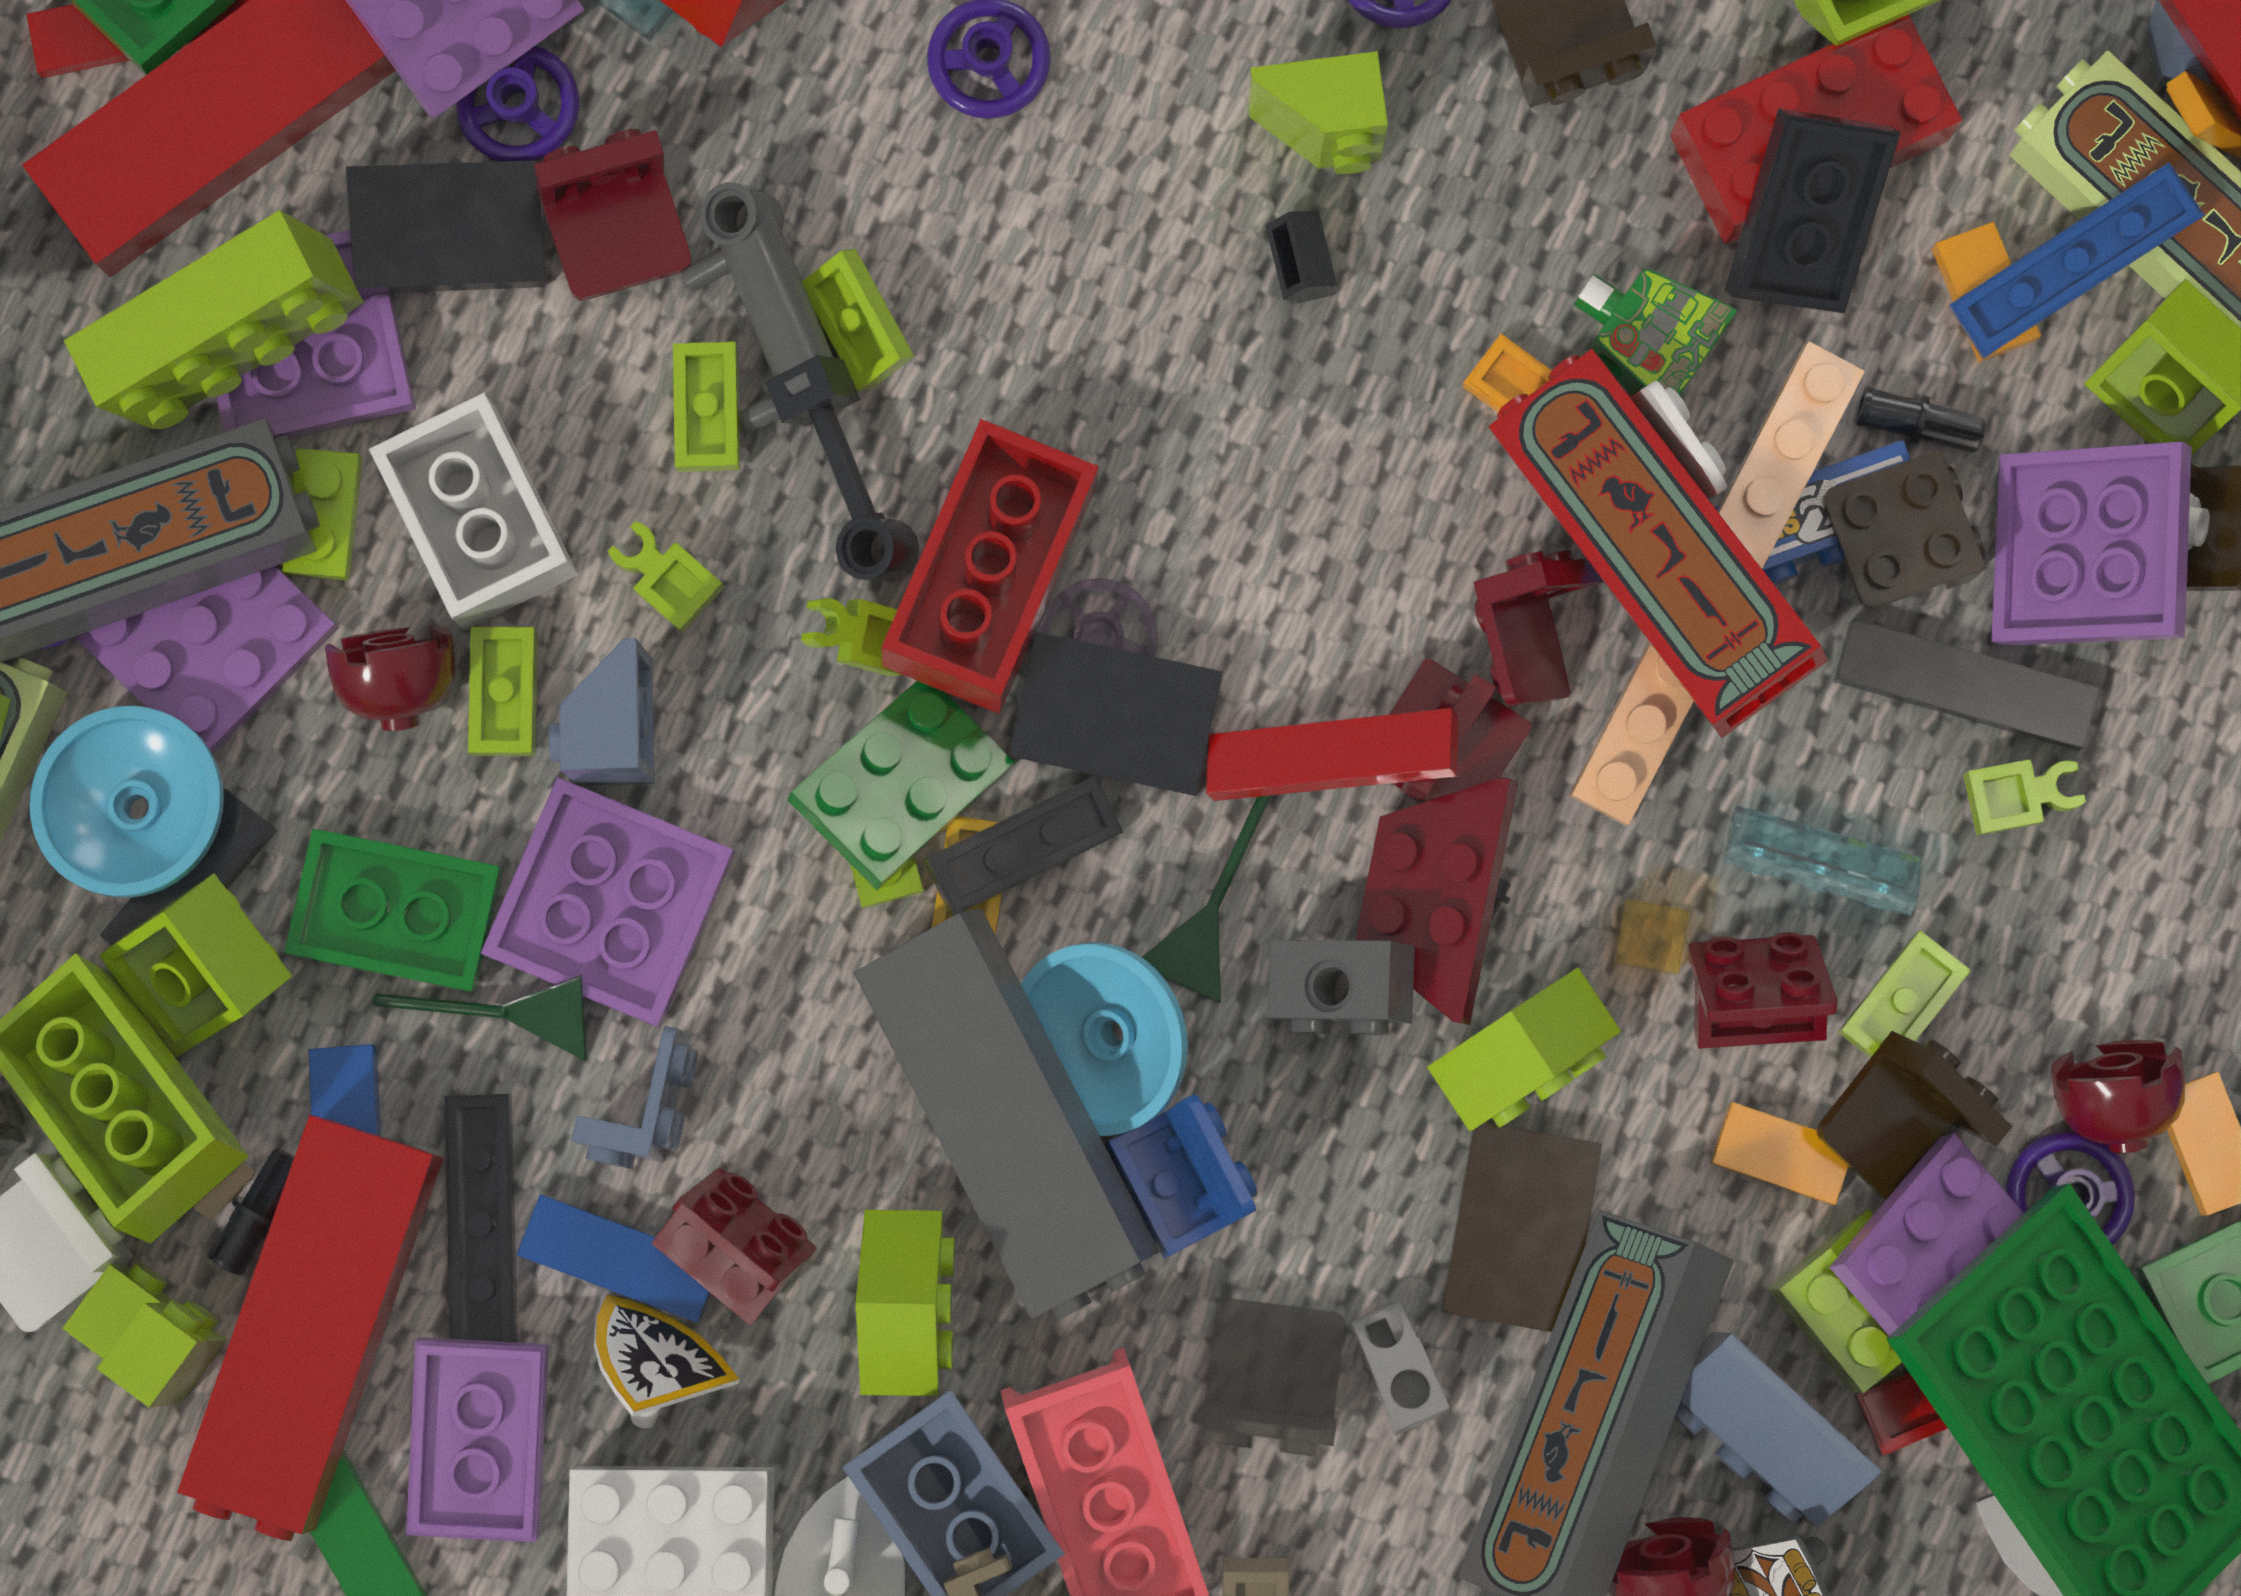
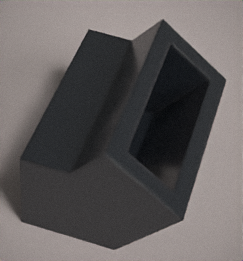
(1301, 256)

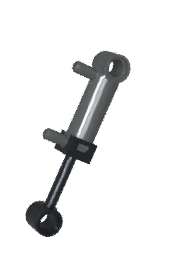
(806, 378)

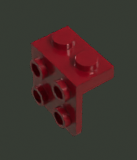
(612, 214)
(1521, 627)

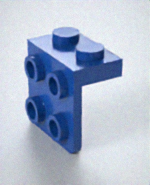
(1183, 1175)

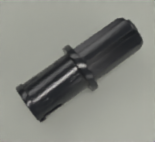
(1920, 420)
(252, 1215)

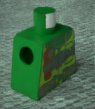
(1654, 329)

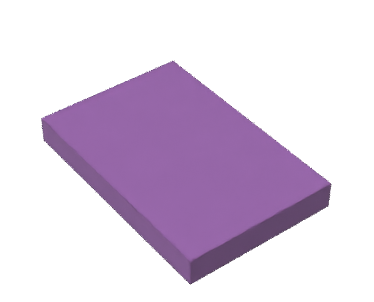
(477, 1439)

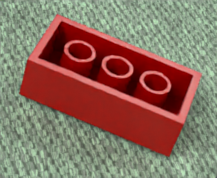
(1869, 79)
(989, 566)

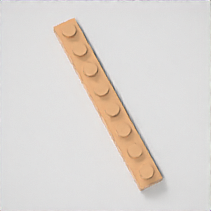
(1756, 511)

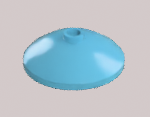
(87, 793)
(1079, 998)

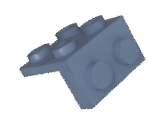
(661, 1124)

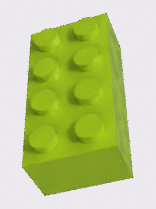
(214, 322)
(114, 1100)

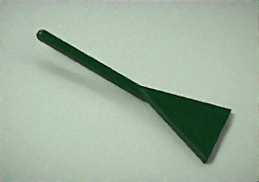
(1192, 950)
(549, 1013)

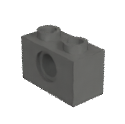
(1304, 979)

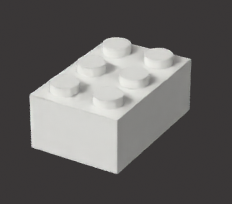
(473, 512)
(670, 1531)

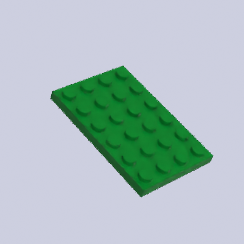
(2081, 1409)

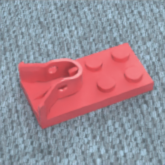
(1104, 1485)

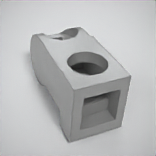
(1400, 1368)

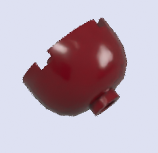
(392, 675)
(2121, 1095)
(1677, 1561)

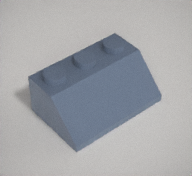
(1771, 1433)
(951, 1496)

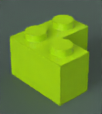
(1526, 1053)
(904, 1302)
(145, 1336)

